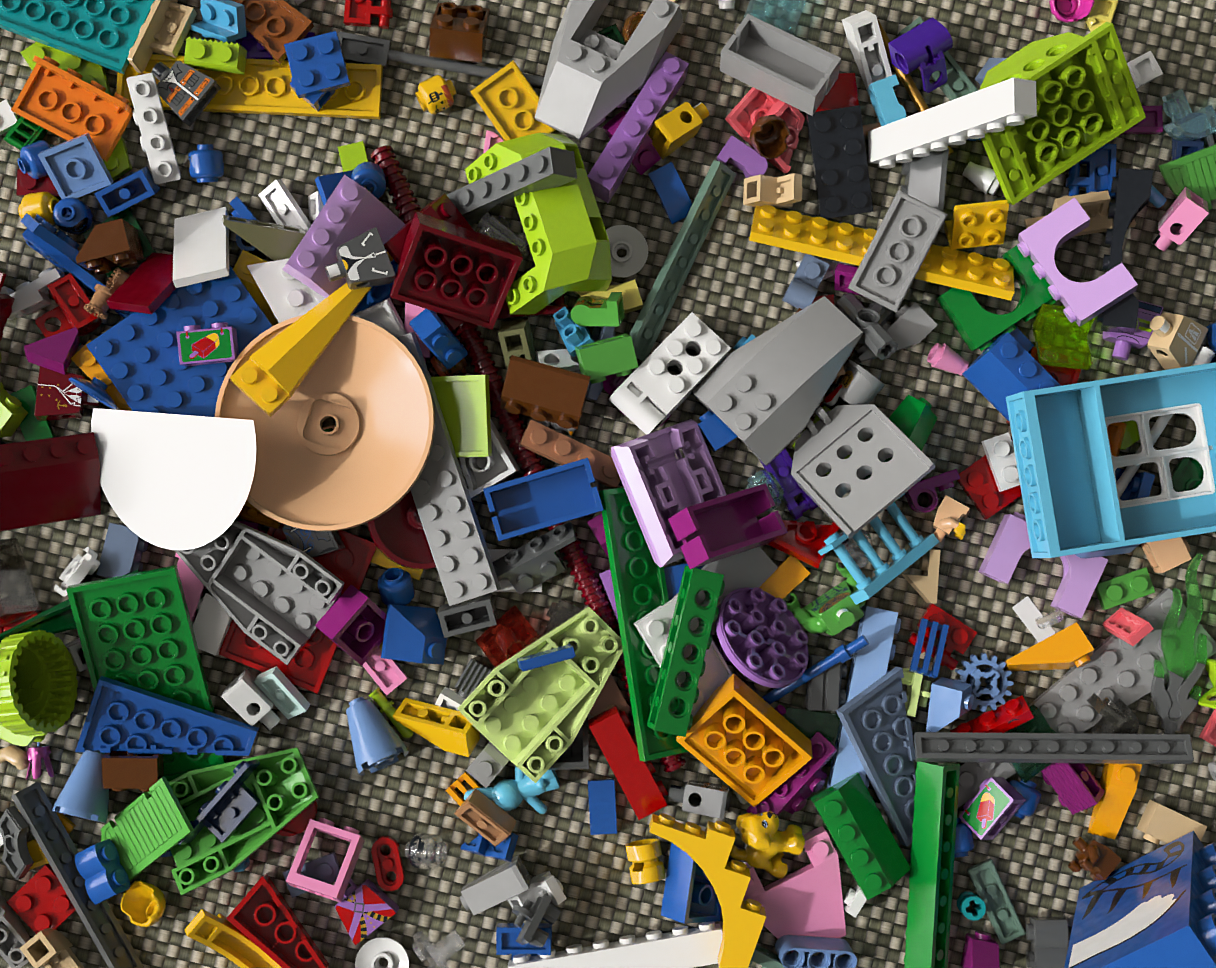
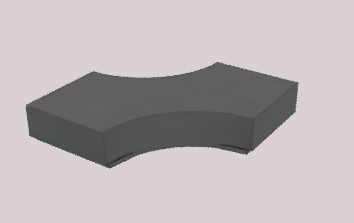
(16, 853)

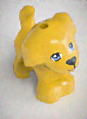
(766, 843)

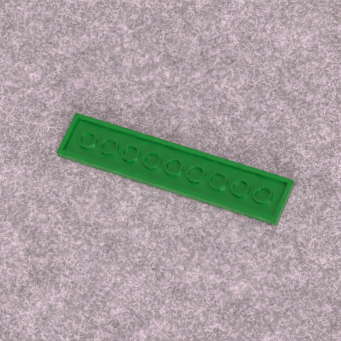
(638, 590)

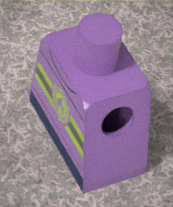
(1140, 338)

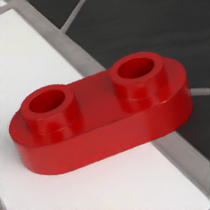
(389, 862)

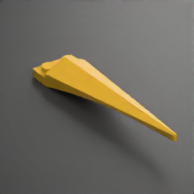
(284, 361)

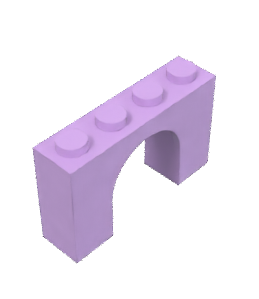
(1084, 299)
(1079, 574)

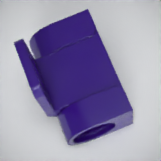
(923, 50)

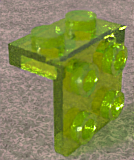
(1061, 341)

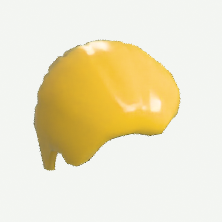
(143, 903)

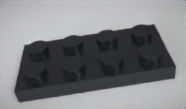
(839, 162)

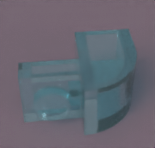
(1185, 123)

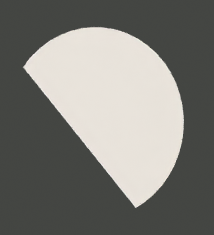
(174, 474)

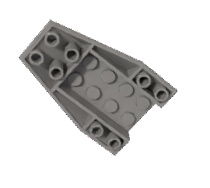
(265, 587)

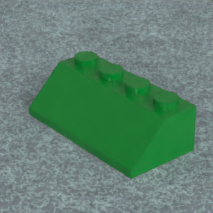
(861, 835)

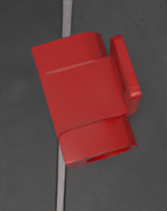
(70, 308)

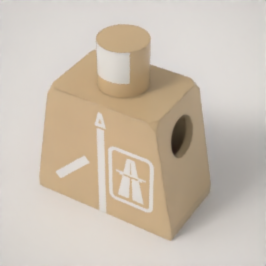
(1175, 340)

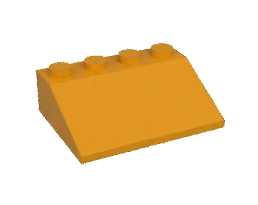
(746, 741)

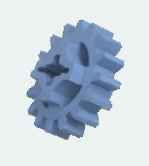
(992, 674)

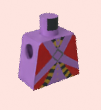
(364, 909)

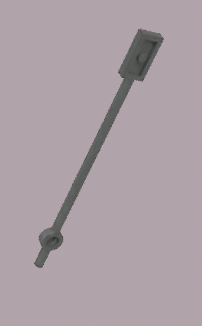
(371, 50)

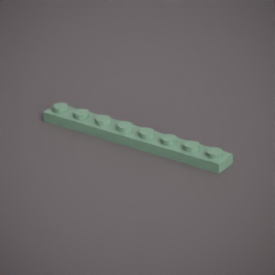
(680, 258)

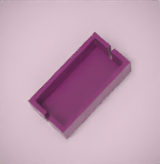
(726, 526)

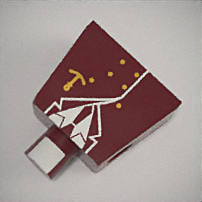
(59, 397)

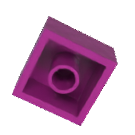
(354, 624)

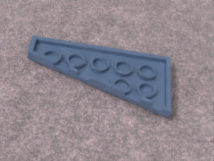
(885, 747)

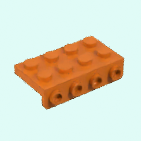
(73, 107)

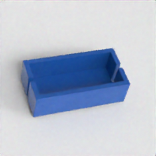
(543, 499)

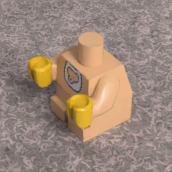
(948, 519)

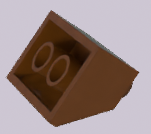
(544, 392)

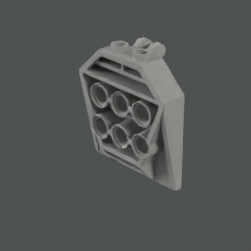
(841, 434)

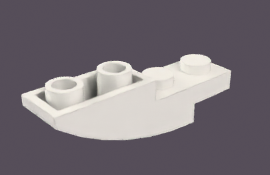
(32, 296)

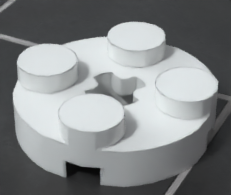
(77, 570)

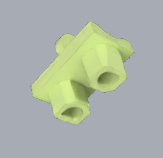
(914, 690)

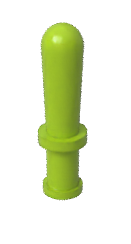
(389, 710)

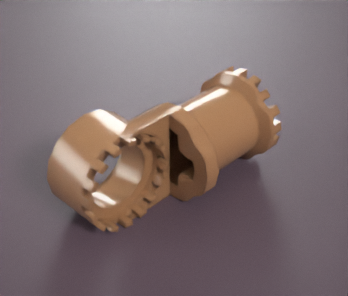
(98, 302)

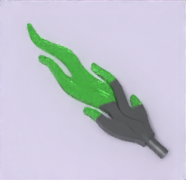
(1183, 668)

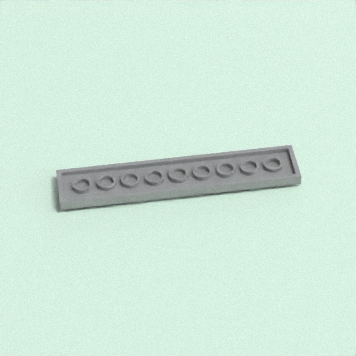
(449, 512)

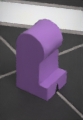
(742, 158)

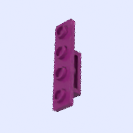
(808, 779)

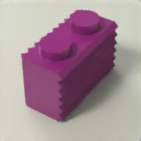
(1074, 785)

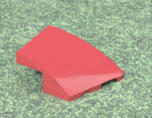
(759, 104)

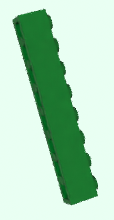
(932, 865)

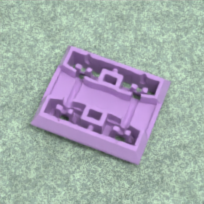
(664, 485)

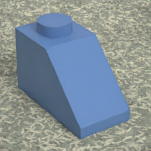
(948, 702)

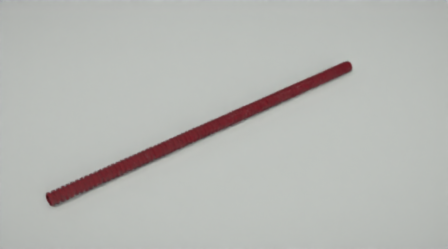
(511, 423)

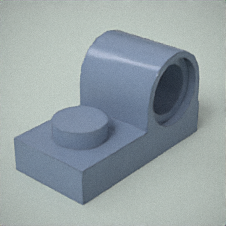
(805, 282)

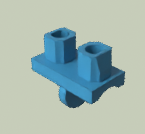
(570, 332)

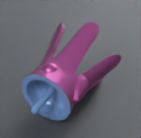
(35, 757)

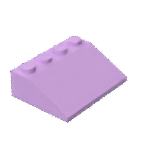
(343, 217)

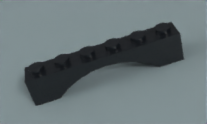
(1131, 196)

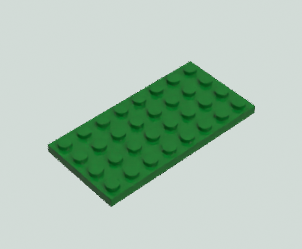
(143, 636)

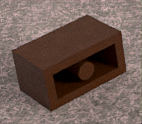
(131, 770)

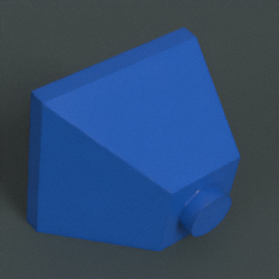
(413, 635)

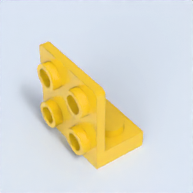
(977, 224)

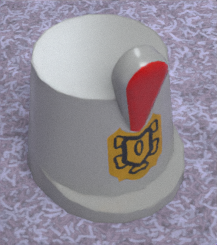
(855, 387)

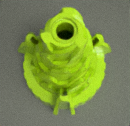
(35, 686)

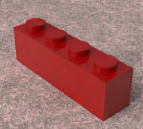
(623, 757)

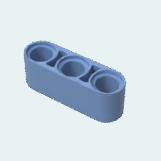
(806, 946)

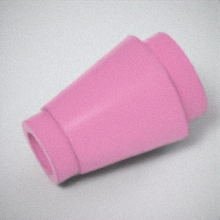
(946, 359)

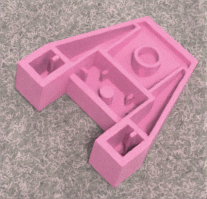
(807, 899)

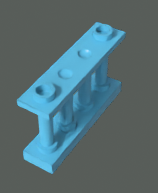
(883, 572)

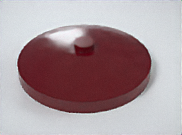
(402, 536)

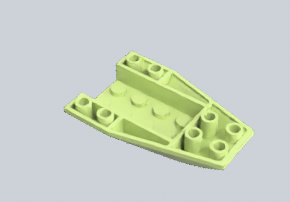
(541, 710)

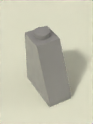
(496, 886)

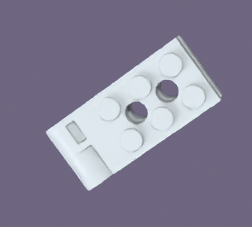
(652, 391)

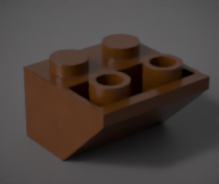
(459, 32)
(111, 246)

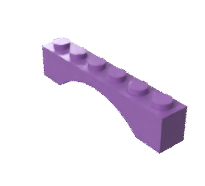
(652, 100)

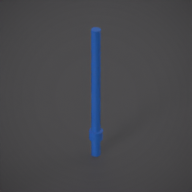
(841, 654)

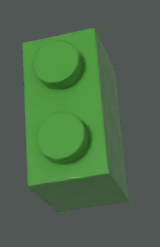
(607, 357)

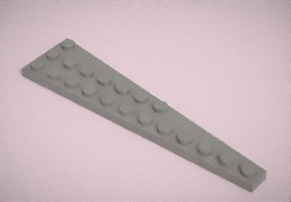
(1113, 672)

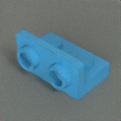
(221, 20)

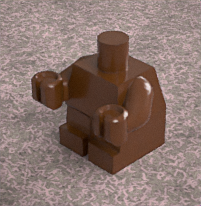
(1094, 858)

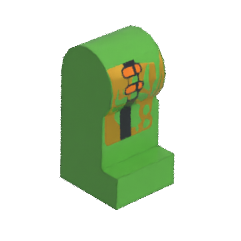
(600, 311)

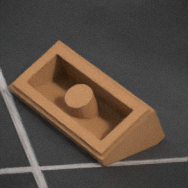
(486, 817)

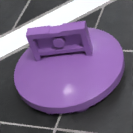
(761, 637)

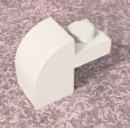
(540, 885)

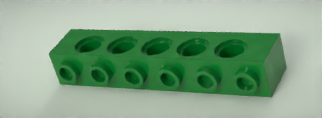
(674, 662)

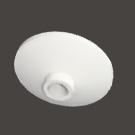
(634, 243)
(382, 948)

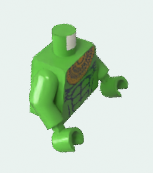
(830, 611)

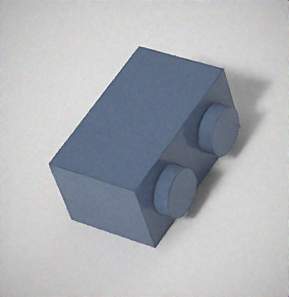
(121, 552)

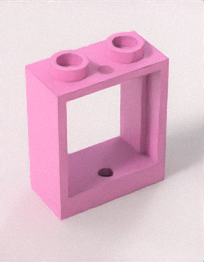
(336, 891)

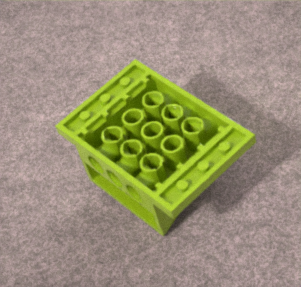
(1081, 105)

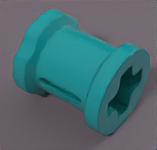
(978, 908)

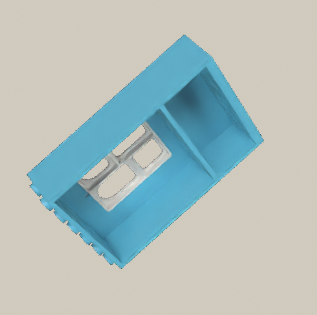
(1070, 467)

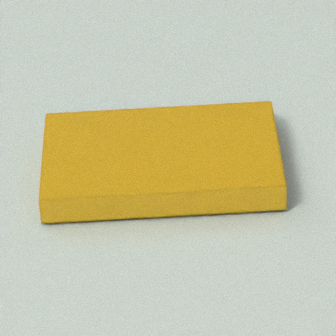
(510, 103)

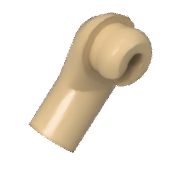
(14, 756)

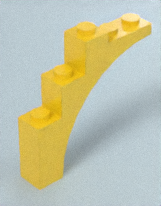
(730, 880)

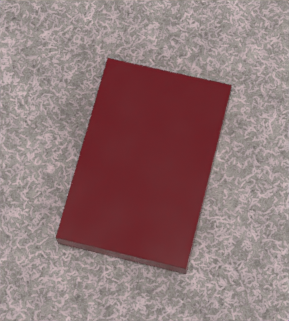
(146, 286)

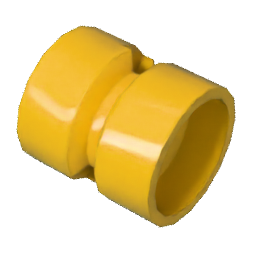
(646, 865)

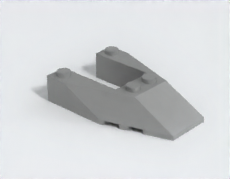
(595, 74)

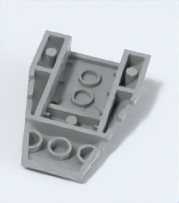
(780, 378)

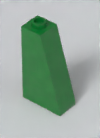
(914, 420)

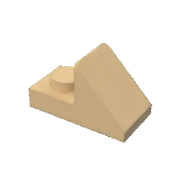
(927, 584)

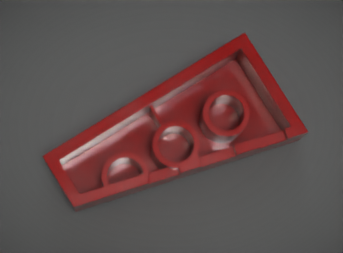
(275, 928)

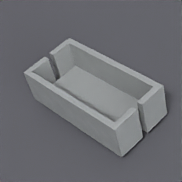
(780, 64)

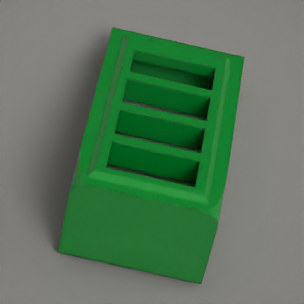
(18, 129)

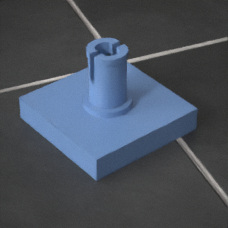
(75, 167)

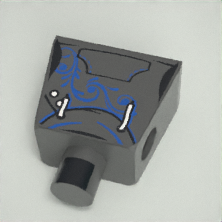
(313, 542)

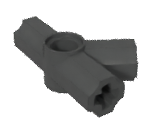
(871, 323)

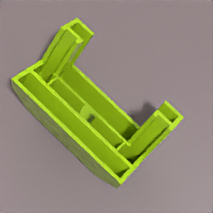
(559, 225)

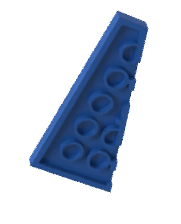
(149, 723)

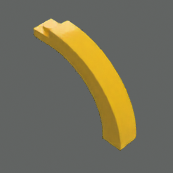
(228, 940)

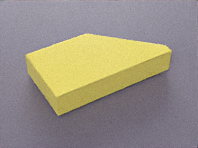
(1101, 12)

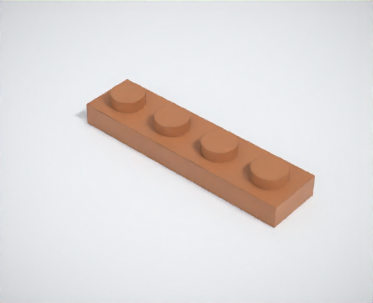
(567, 450)

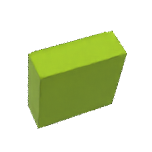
(352, 155)

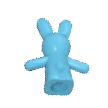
(511, 792)

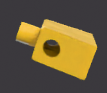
(677, 127)

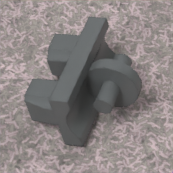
(541, 911)

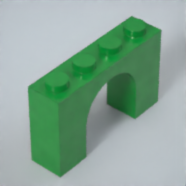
(980, 326)

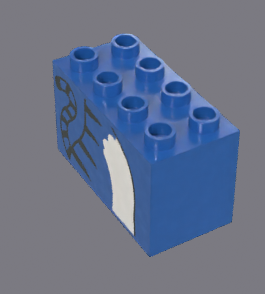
(1150, 912)

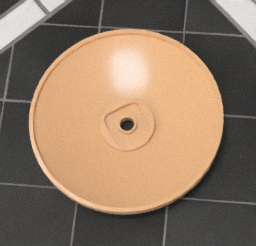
(372, 454)

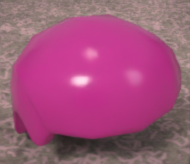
(1070, 10)

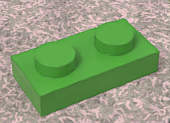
(1124, 588)

